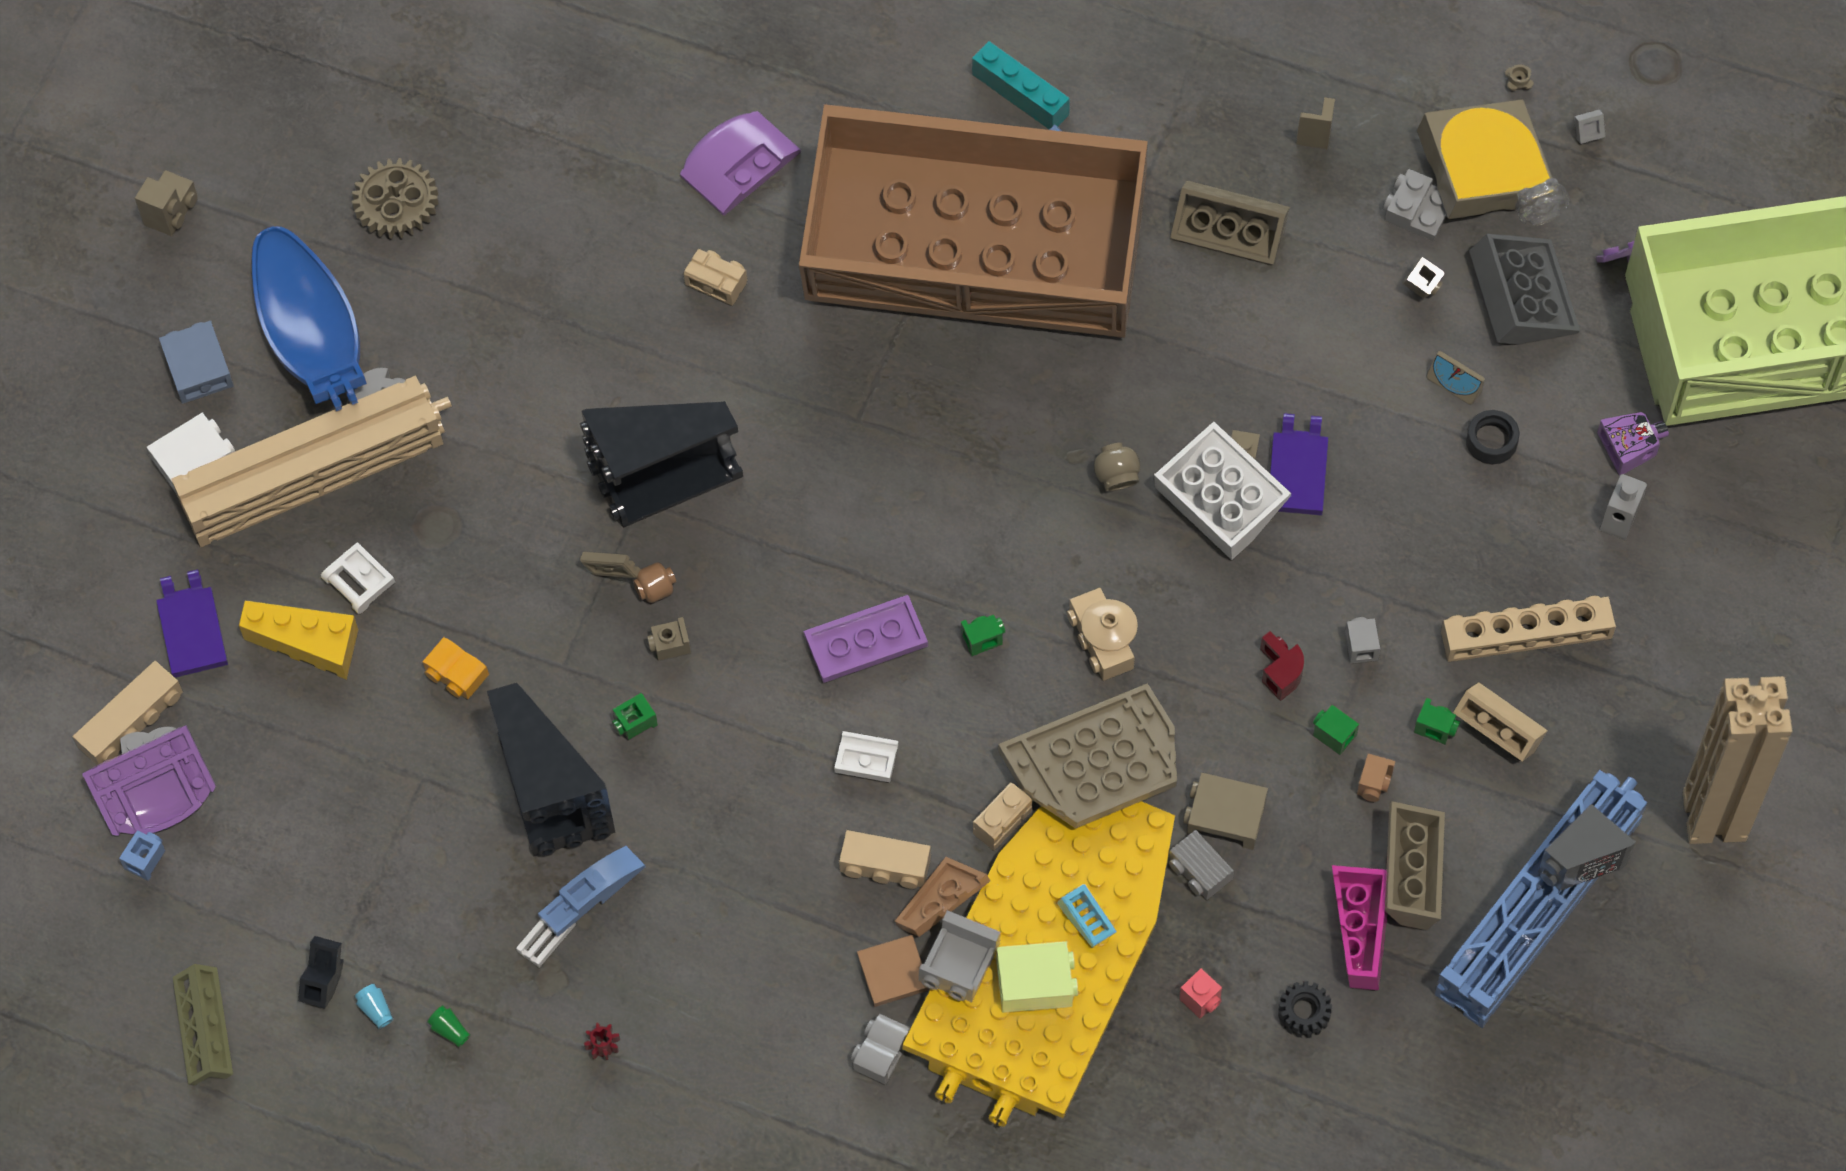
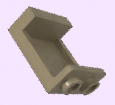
(1226, 808)

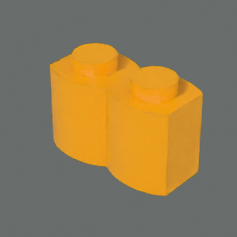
(455, 668)

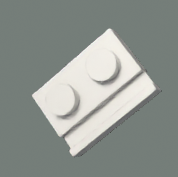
(866, 756)

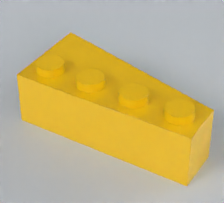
(303, 634)

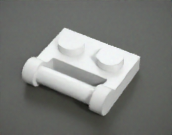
(362, 570)

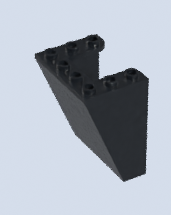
(659, 454)
(553, 784)

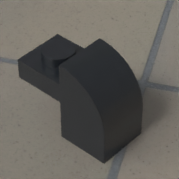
(322, 973)

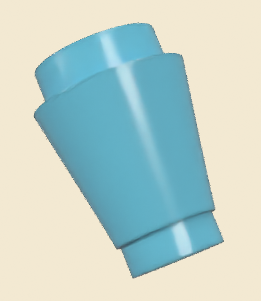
(374, 1005)

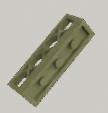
(206, 1020)

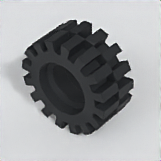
(1311, 994)

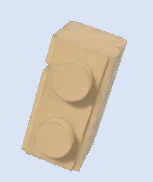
(715, 276)
(1002, 816)

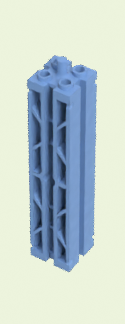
(1528, 912)

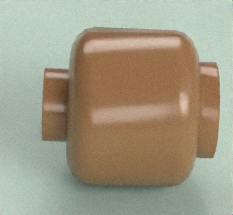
(654, 582)

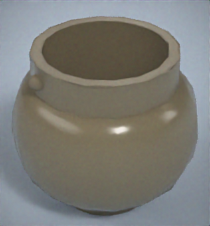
(1117, 467)

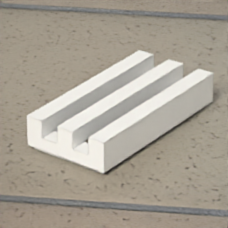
(533, 934)

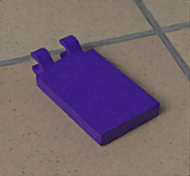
(1300, 465)
(191, 627)

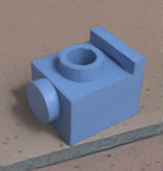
(137, 847)

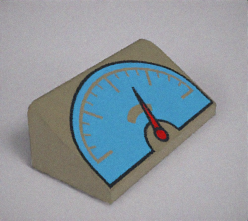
(1455, 378)

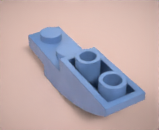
(589, 888)

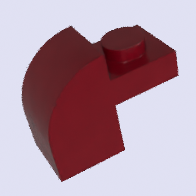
(1287, 667)

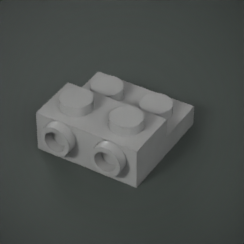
(1416, 205)

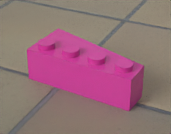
(1362, 922)

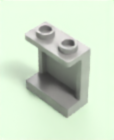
(959, 957)

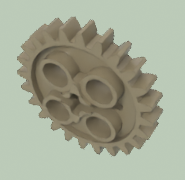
(395, 198)

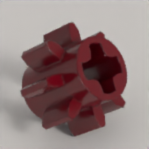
(599, 1034)

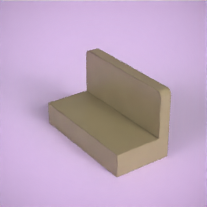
(1315, 129)

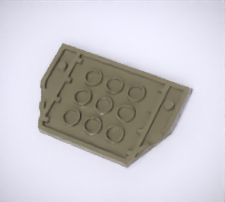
(1097, 758)

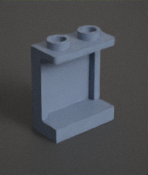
(196, 361)

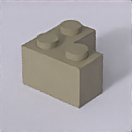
(165, 202)

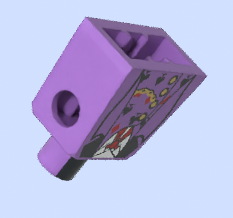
(1631, 440)

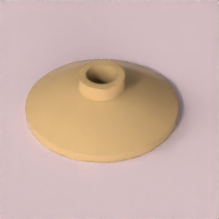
(1109, 636)

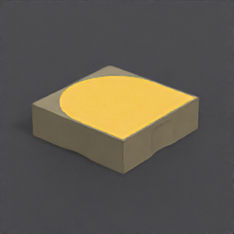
(1482, 156)

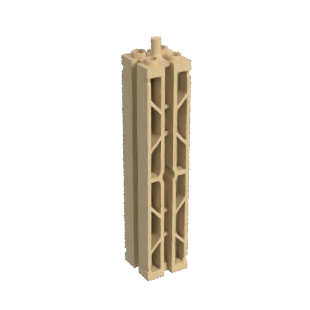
(310, 460)
(1736, 759)

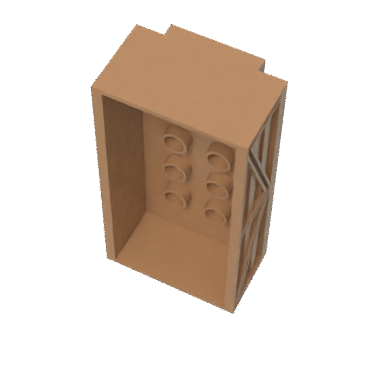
(974, 220)

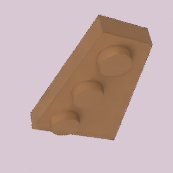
(943, 891)

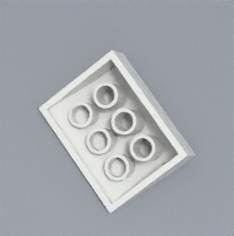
(1221, 490)

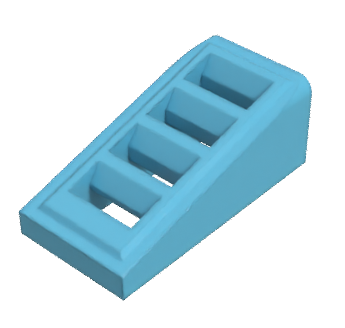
(1073, 915)

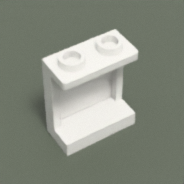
(189, 448)

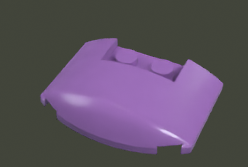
(736, 160)
(151, 784)

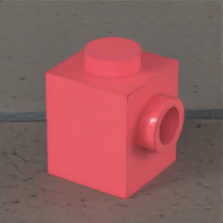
(1201, 994)

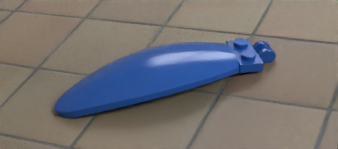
(306, 316)

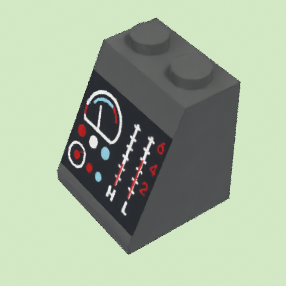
(1586, 851)

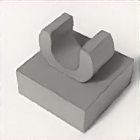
(1589, 126)

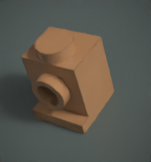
(1375, 777)

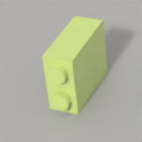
(1036, 976)

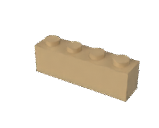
(128, 713)

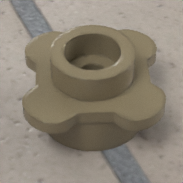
(1519, 71)

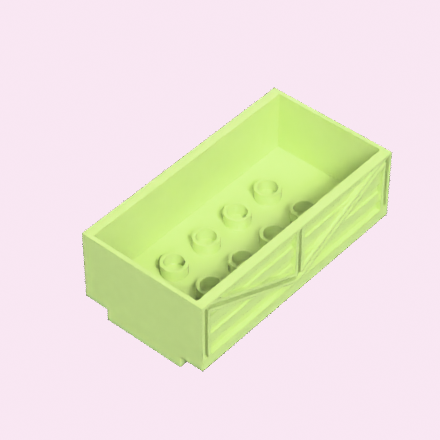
(1742, 310)

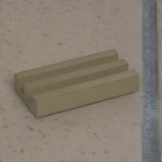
(609, 564)

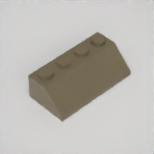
(1229, 222)
(1414, 865)

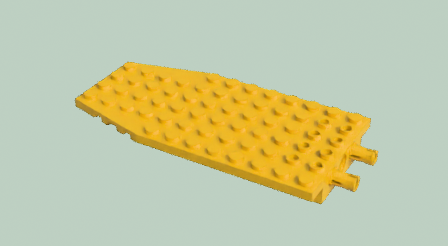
(1042, 1054)

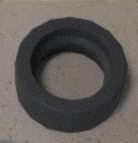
(1490, 455)

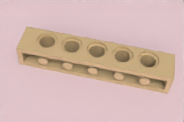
(1517, 639)

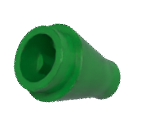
(447, 1025)

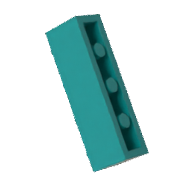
(1020, 86)

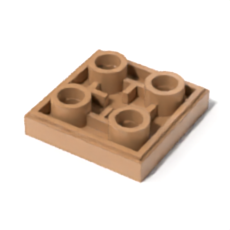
(892, 970)

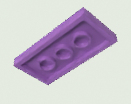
(865, 638)

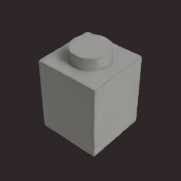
(1362, 640)

